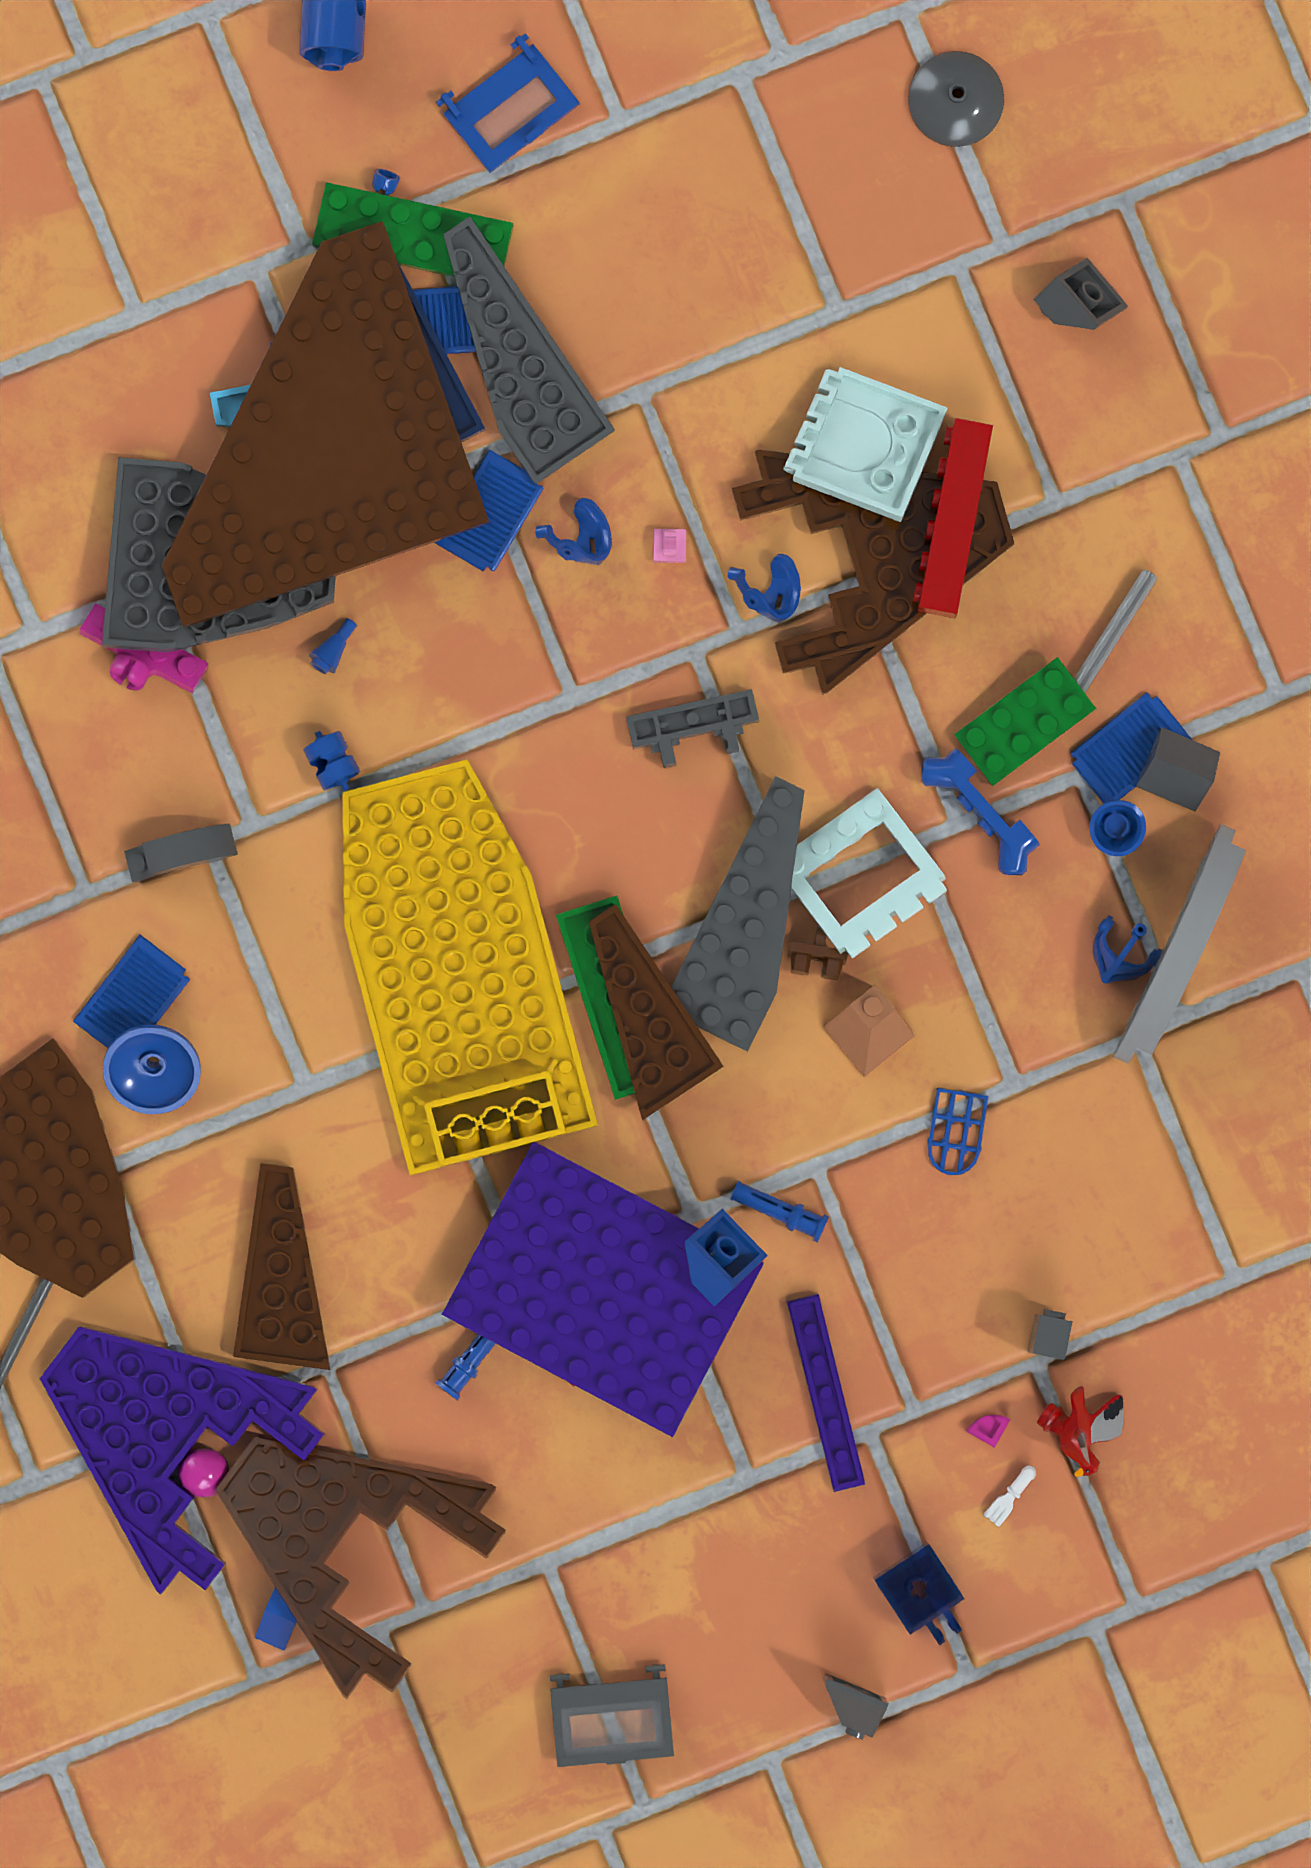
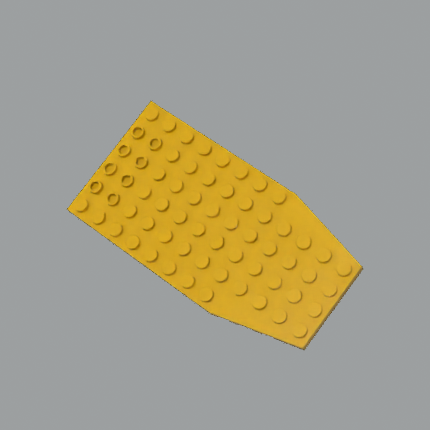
(456, 972)

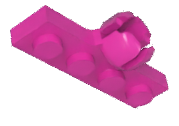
(174, 666)

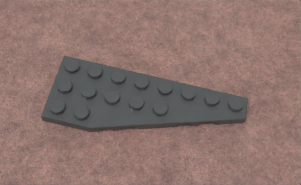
(529, 382)
(739, 948)

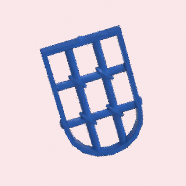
(967, 1123)

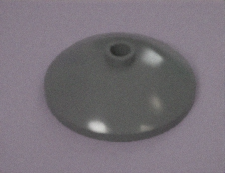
(952, 119)

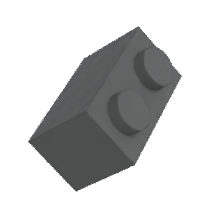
(1050, 1334)

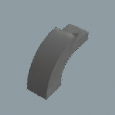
(180, 851)

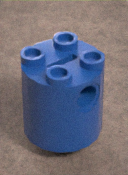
(332, 32)

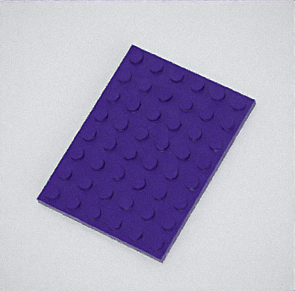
(595, 1290)

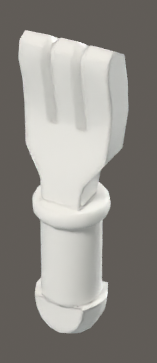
(1003, 1504)

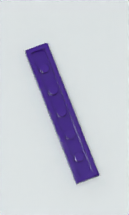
(826, 1393)

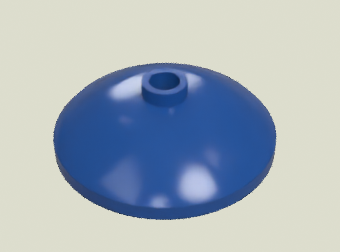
(146, 1084)

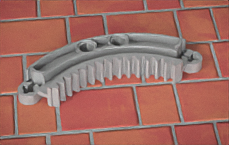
(1183, 946)

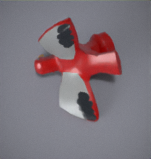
(1083, 1429)

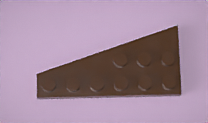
(656, 1032)

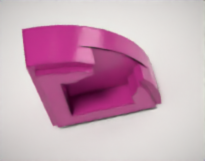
(989, 1428)

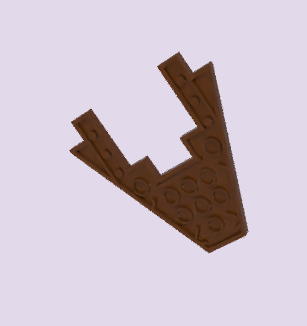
(302, 1509)

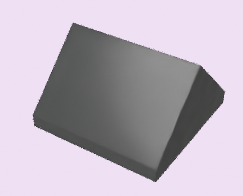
(1179, 769)

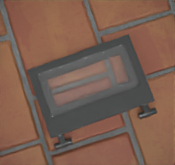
(611, 1720)

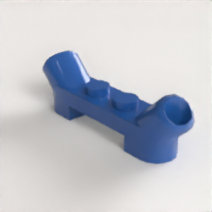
(955, 773)

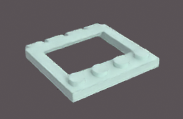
(900, 901)

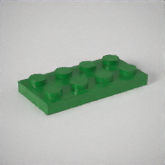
(1025, 721)

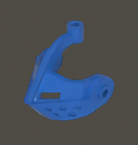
(592, 525)
(784, 583)
(1114, 968)

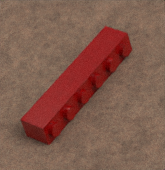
(954, 518)

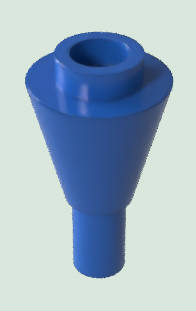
(328, 654)

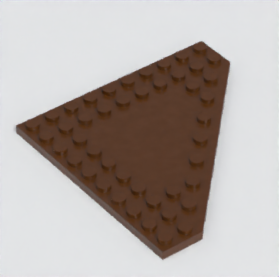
(334, 448)

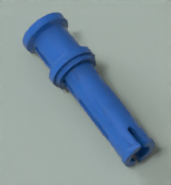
(794, 1216)
(465, 1366)

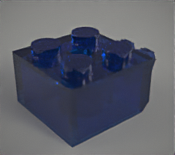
(939, 1594)

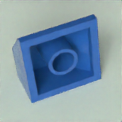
(721, 1257)

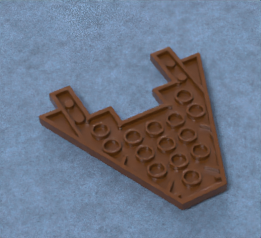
(883, 557)

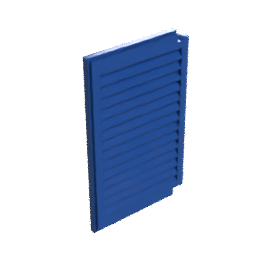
(447, 318)
(507, 499)
(1118, 751)
(133, 993)

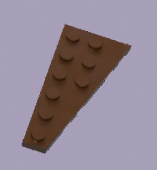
(279, 1294)

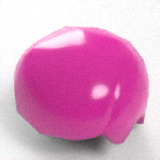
(202, 1472)

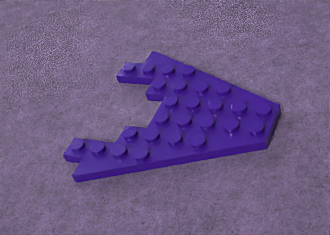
(140, 1414)

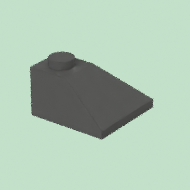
(1080, 298)
(855, 1706)

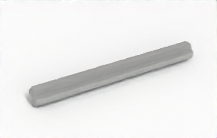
(1115, 629)

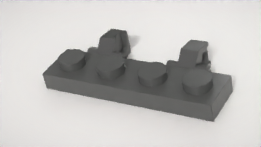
(668, 725)

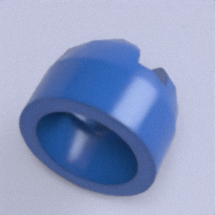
(385, 180)

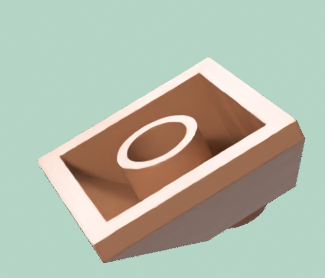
(869, 1030)

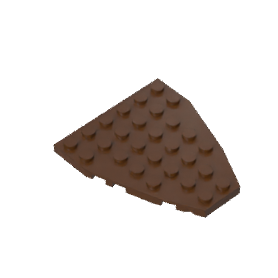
(59, 1177)

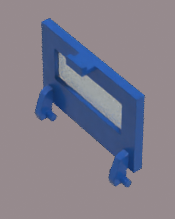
(510, 107)

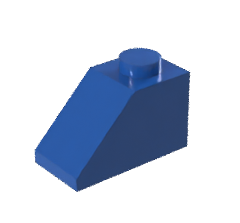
(276, 1623)

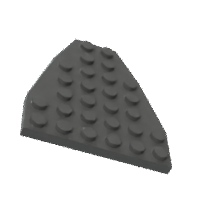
(139, 606)

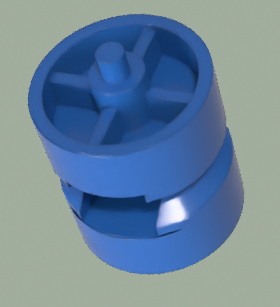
(330, 758)

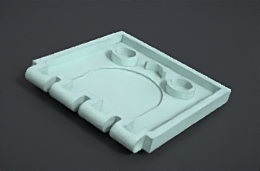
(865, 442)

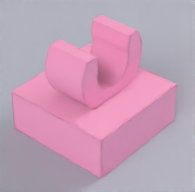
(669, 546)

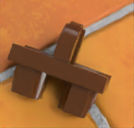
(803, 953)

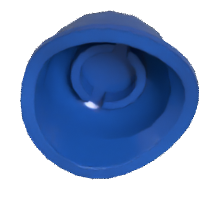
(1117, 827)

